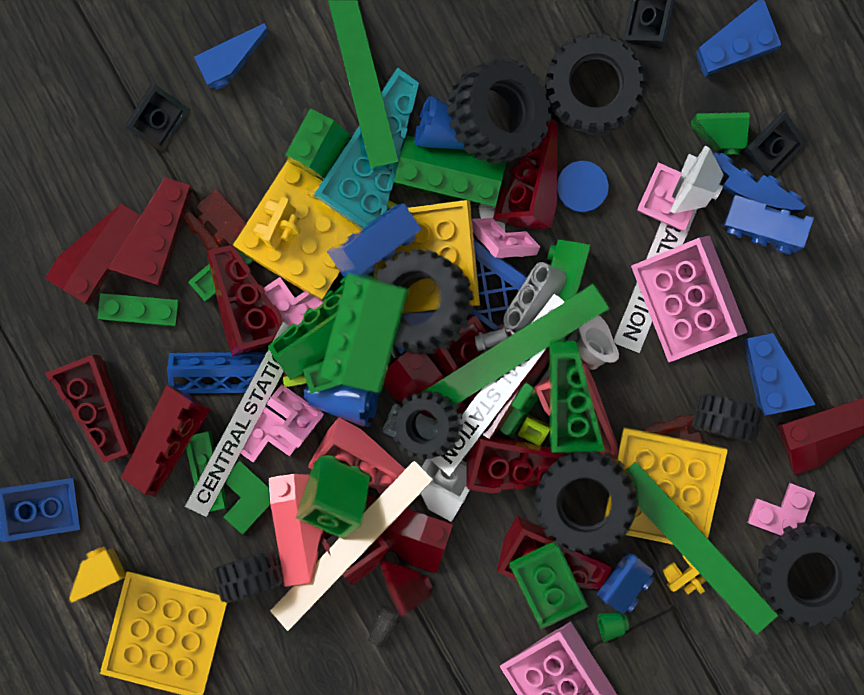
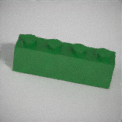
(449, 174)
(571, 259)
(364, 332)

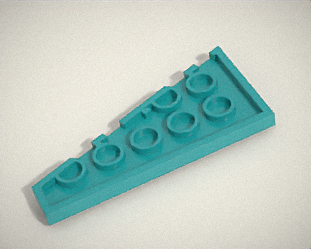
(351, 184)

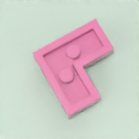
(659, 200)
(502, 243)
(289, 306)
(300, 416)
(264, 432)
(792, 510)

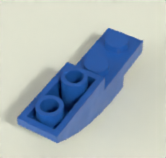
(765, 190)

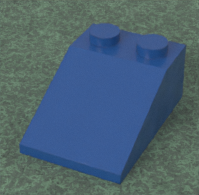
(38, 509)
(626, 583)

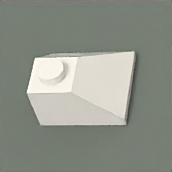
(699, 184)
(445, 492)

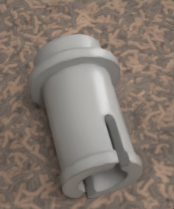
(490, 339)

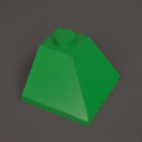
(723, 131)

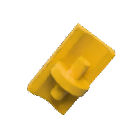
(281, 224)
(678, 579)

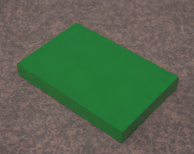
(548, 585)

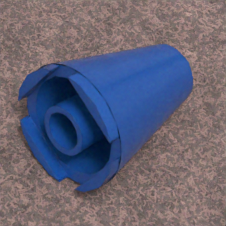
(435, 126)
(345, 402)

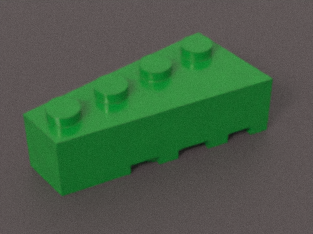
(308, 341)
(571, 407)

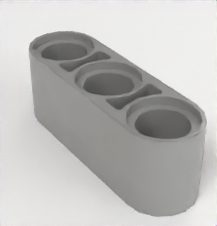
(534, 295)

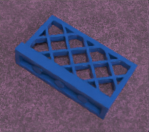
(502, 269)

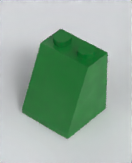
(317, 144)
(334, 497)

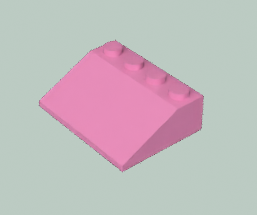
(689, 298)
(557, 667)

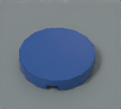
(582, 186)

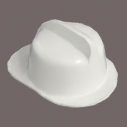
(596, 343)

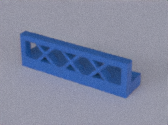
(214, 365)

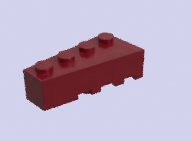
(154, 236)
(94, 405)
(164, 440)

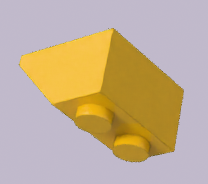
(97, 572)

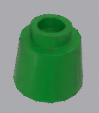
(612, 625)

